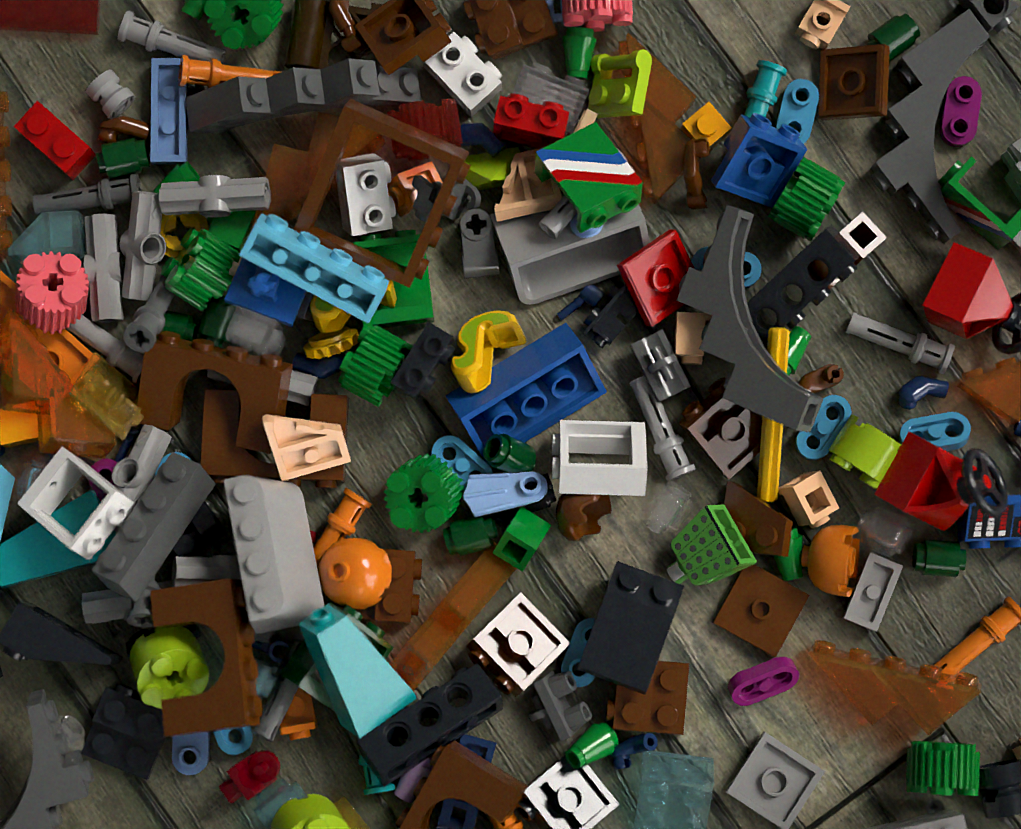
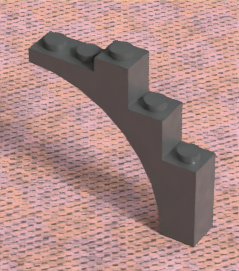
(299, 91)
(913, 121)
(730, 334)
(54, 773)

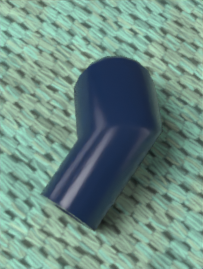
(480, 134)
(319, 368)
(920, 387)
(633, 745)

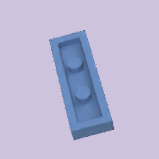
(168, 113)

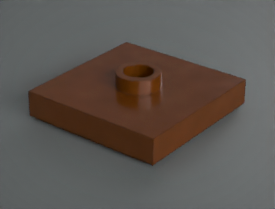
(853, 82)
(761, 609)

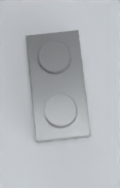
(872, 592)

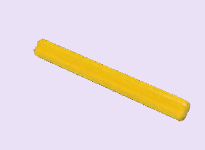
(771, 430)

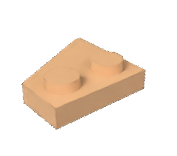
(524, 191)
(304, 445)

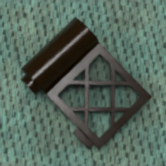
(312, 33)

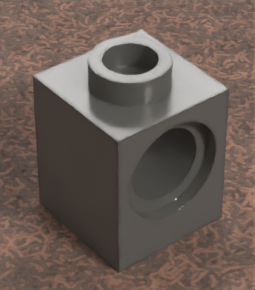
(989, 21)

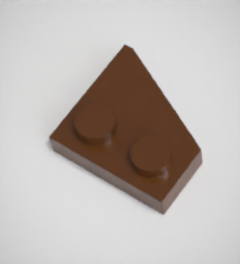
(760, 525)

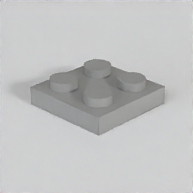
(775, 781)

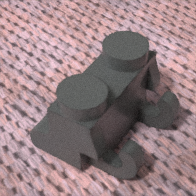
(428, 192)

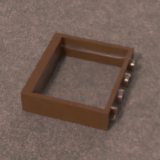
(406, 134)

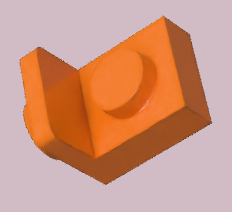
(402, 189)
(299, 717)

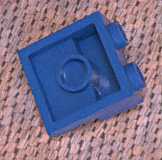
(759, 159)

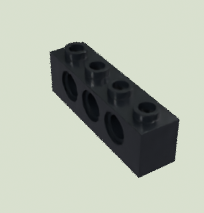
(827, 247)
(392, 761)

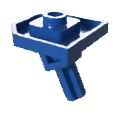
(265, 293)

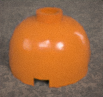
(833, 559)
(354, 573)

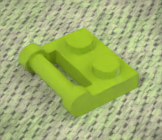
(619, 95)

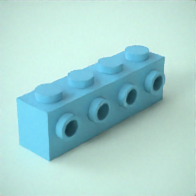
(314, 267)

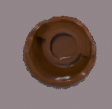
(579, 514)

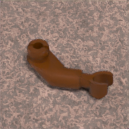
(345, 24)
(693, 150)
(822, 378)

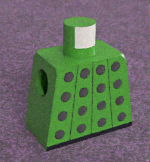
(709, 548)

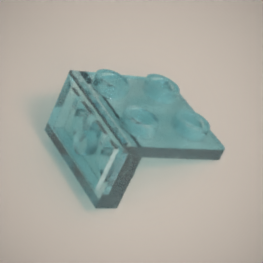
(674, 791)

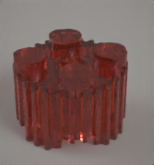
(436, 120)

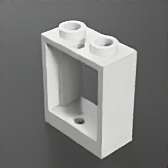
(600, 438)
(44, 498)

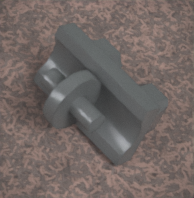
(660, 366)
(553, 705)

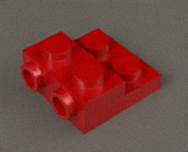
(528, 122)

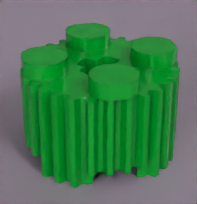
(241, 26)
(806, 199)
(200, 268)
(374, 364)
(409, 505)
(942, 768)

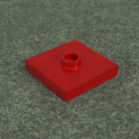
(655, 276)

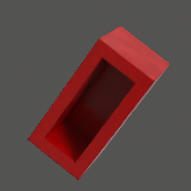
(55, 140)

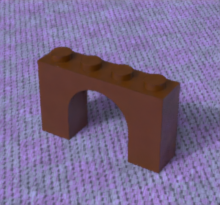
(259, 381)
(225, 460)
(234, 697)
(462, 776)

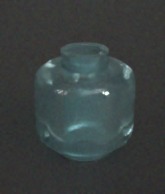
(273, 797)

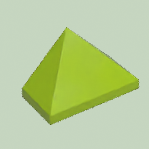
(488, 170)

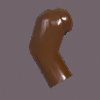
(123, 125)

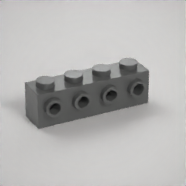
(153, 526)

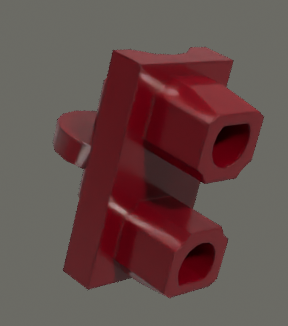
(251, 775)

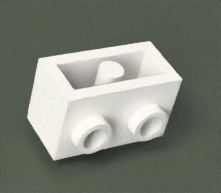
(464, 74)
(364, 194)

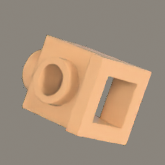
(816, 35)
(687, 336)
(819, 497)

